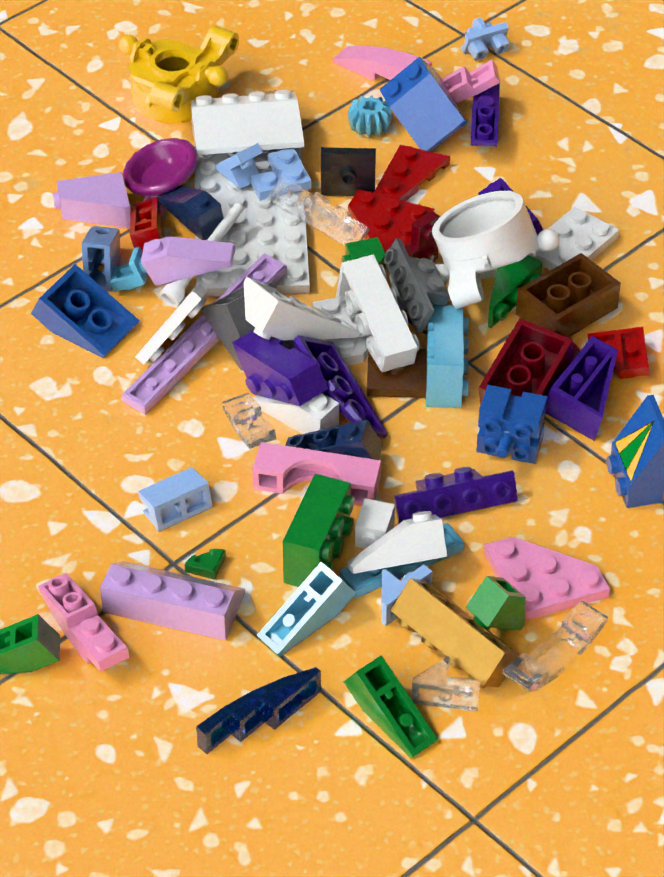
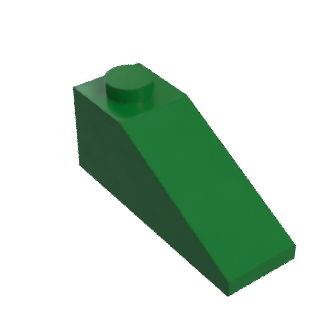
(28, 646)
(390, 706)

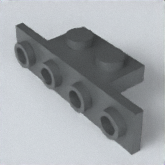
(416, 283)

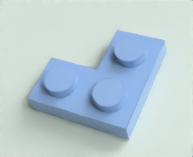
(285, 164)

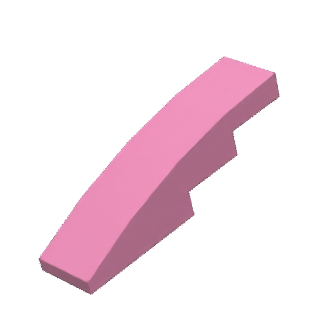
(374, 61)
(467, 84)

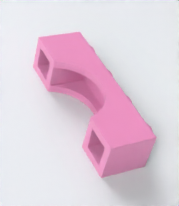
(283, 466)

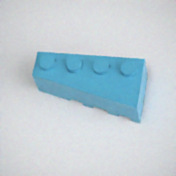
(446, 357)

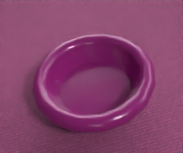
(160, 166)

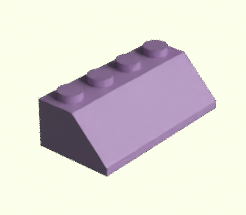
(170, 599)

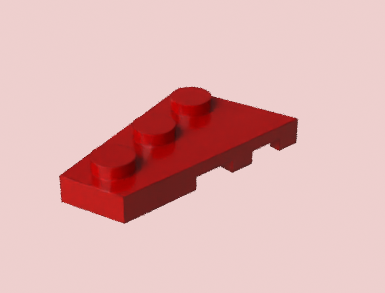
(408, 171)

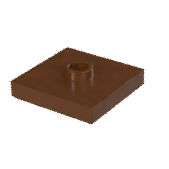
(398, 382)

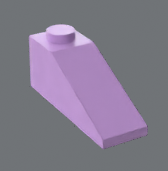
(183, 258)

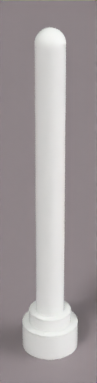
(174, 293)

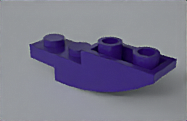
(485, 118)

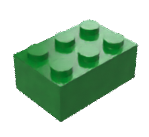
(317, 528)

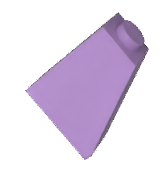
(94, 200)

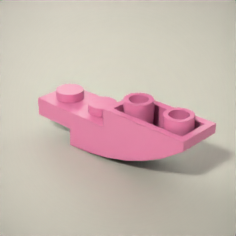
(81, 624)

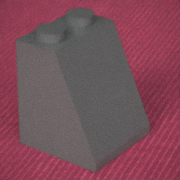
(229, 320)

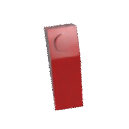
(145, 222)

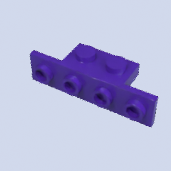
(456, 493)

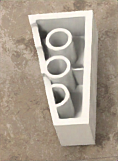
(376, 313)

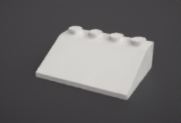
(242, 121)

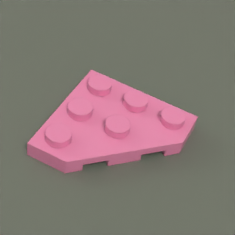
(545, 576)

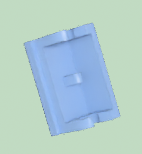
(176, 498)

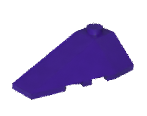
(340, 382)

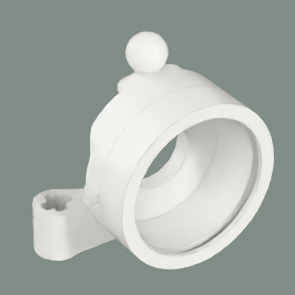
(482, 237)

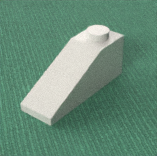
(312, 416)
(406, 543)

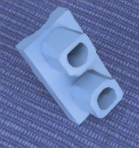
(483, 36)

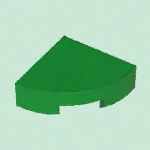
(206, 564)

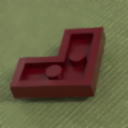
(422, 240)

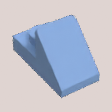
(240, 166)
(392, 588)

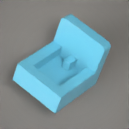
(130, 275)

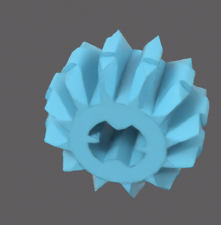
(370, 116)

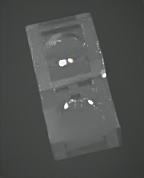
(248, 421)

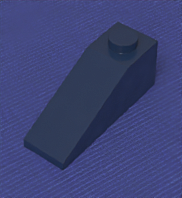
(194, 209)

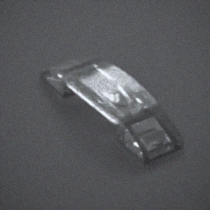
(559, 650)

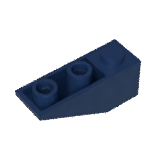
(350, 439)

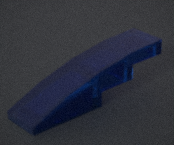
(266, 704)

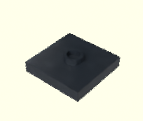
(347, 170)

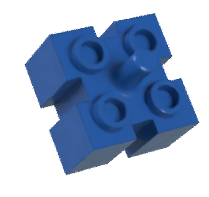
(511, 424)

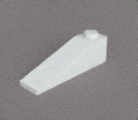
(289, 317)

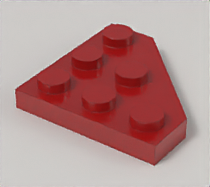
(386, 217)

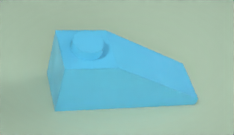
(307, 610)

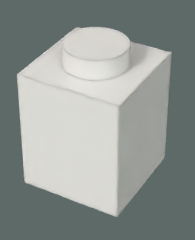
(373, 522)

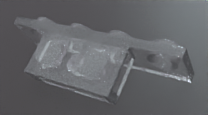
(317, 212)

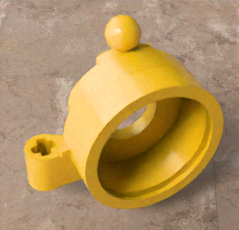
(173, 73)

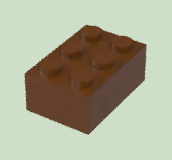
(569, 296)

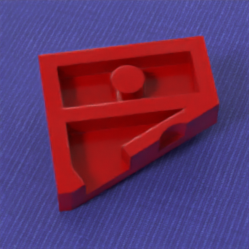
(631, 353)

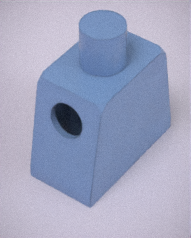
(98, 248)

